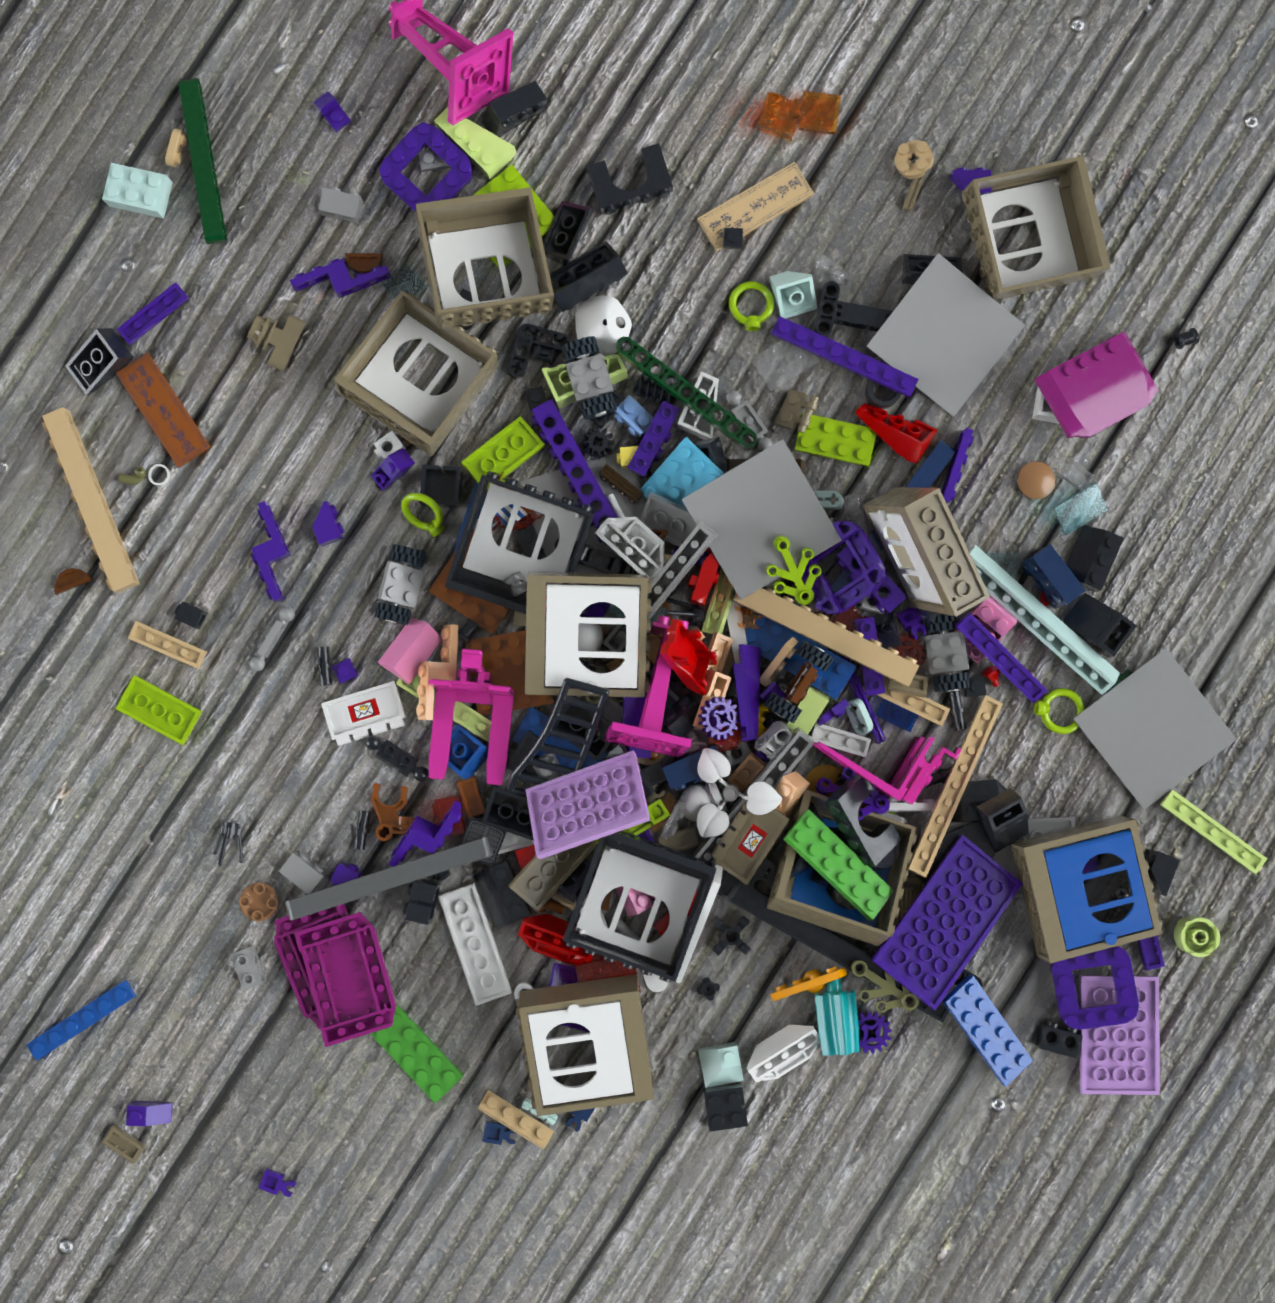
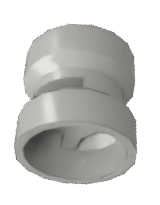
(516, 584)

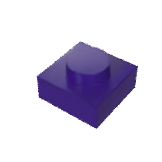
(345, 671)

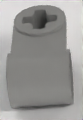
(772, 742)

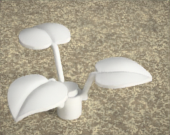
(712, 820)

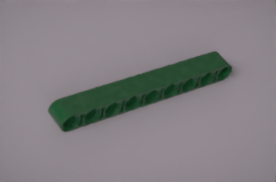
(202, 161)
(682, 384)

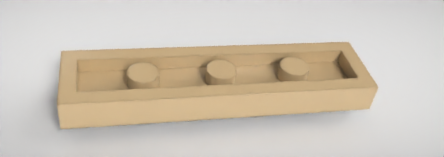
(167, 644)
(921, 706)
(515, 1119)

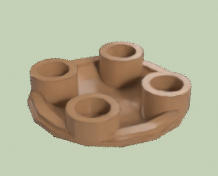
(1036, 480)
(259, 901)

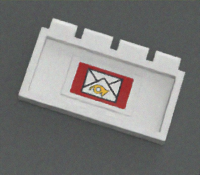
(364, 711)

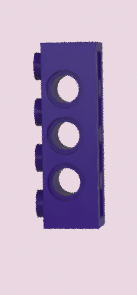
(894, 596)

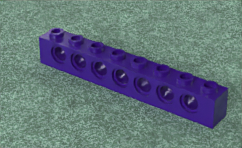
(549, 411)

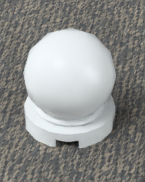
(589, 637)
(699, 795)

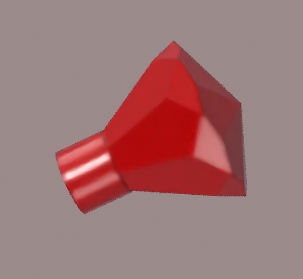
(991, 673)

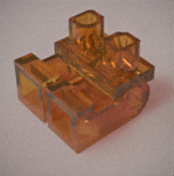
(779, 116)

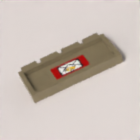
(749, 843)

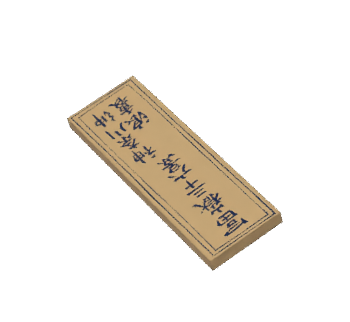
(757, 205)

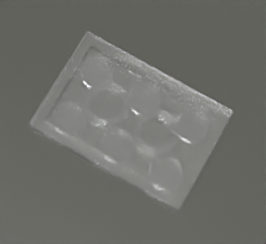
(782, 364)

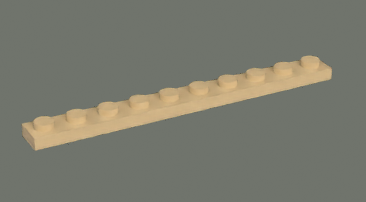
(954, 786)

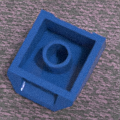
(466, 752)

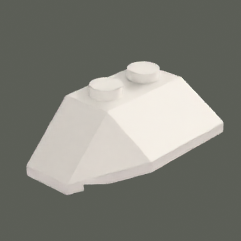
(634, 544)
(783, 1052)

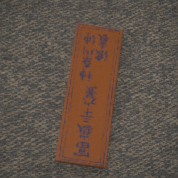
(163, 410)

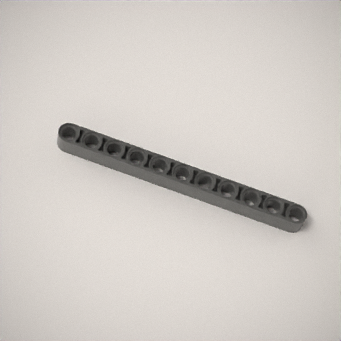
(389, 878)

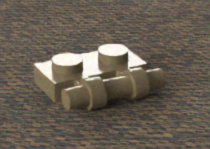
(792, 408)

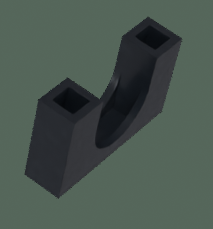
(612, 198)
(844, 808)

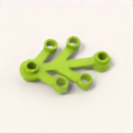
(795, 572)

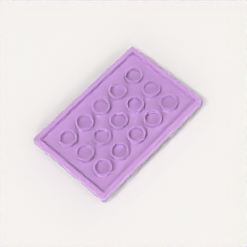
(587, 805)
(1121, 1056)

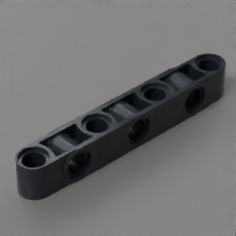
(612, 563)

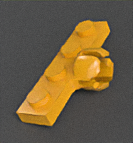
(812, 981)

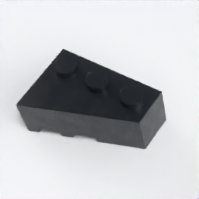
(514, 108)

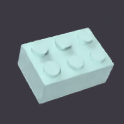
(137, 190)

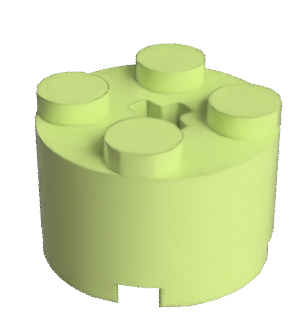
(1197, 946)

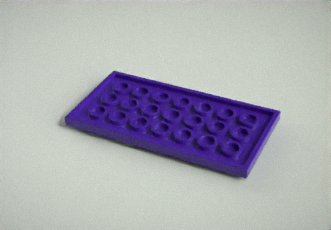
(947, 922)

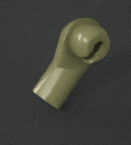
(134, 479)

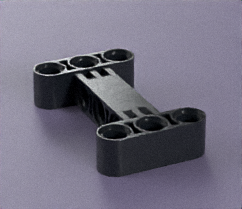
(848, 313)

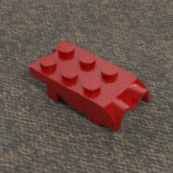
(706, 578)
(688, 656)

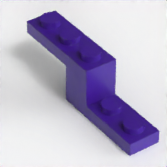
(340, 278)
(270, 552)
(426, 834)

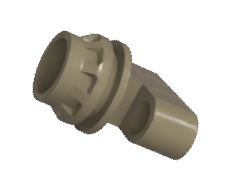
(283, 341)

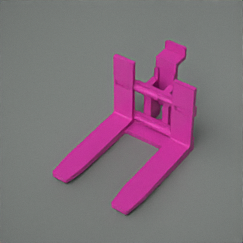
(477, 692)
(915, 778)

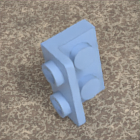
(633, 416)

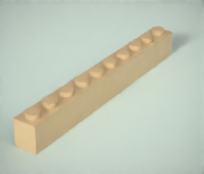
(90, 500)
(831, 635)

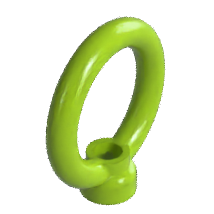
(753, 322)
(435, 527)
(1042, 709)

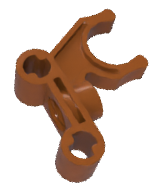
(389, 815)

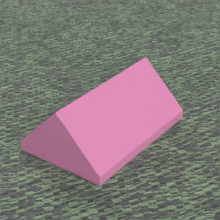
(410, 647)

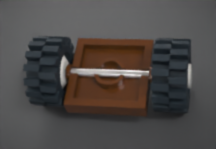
(797, 689)

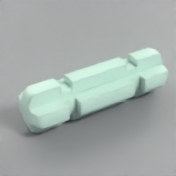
(551, 1119)

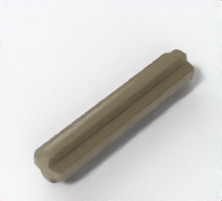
(913, 193)

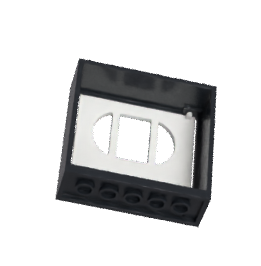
(498, 562)
(663, 883)

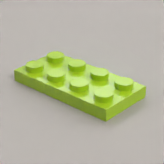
(837, 441)
(504, 451)
(159, 710)

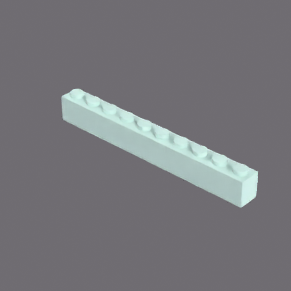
(1044, 624)

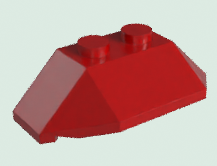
(545, 936)

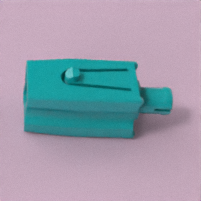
(837, 1020)

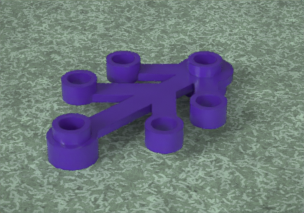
(871, 801)

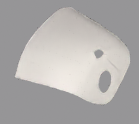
(590, 319)

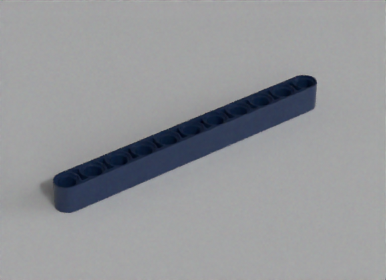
(922, 479)

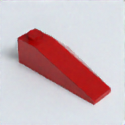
(903, 436)

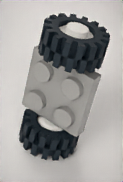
(589, 377)
(400, 584)
(946, 653)

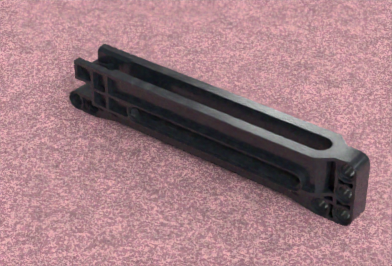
(812, 935)

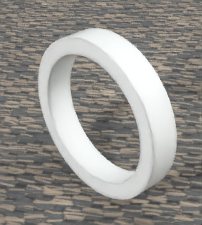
(152, 468)

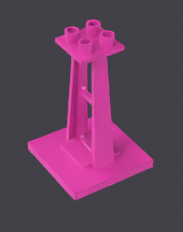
(474, 76)
(648, 733)

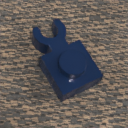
(578, 1116)
(496, 1132)

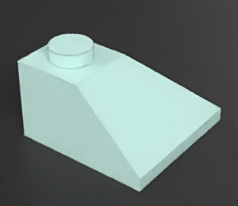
(793, 293)
(720, 1064)

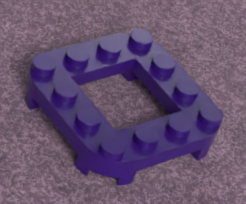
(408, 148)
(869, 561)
(1099, 1016)

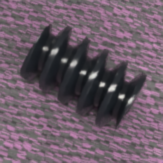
(651, 388)

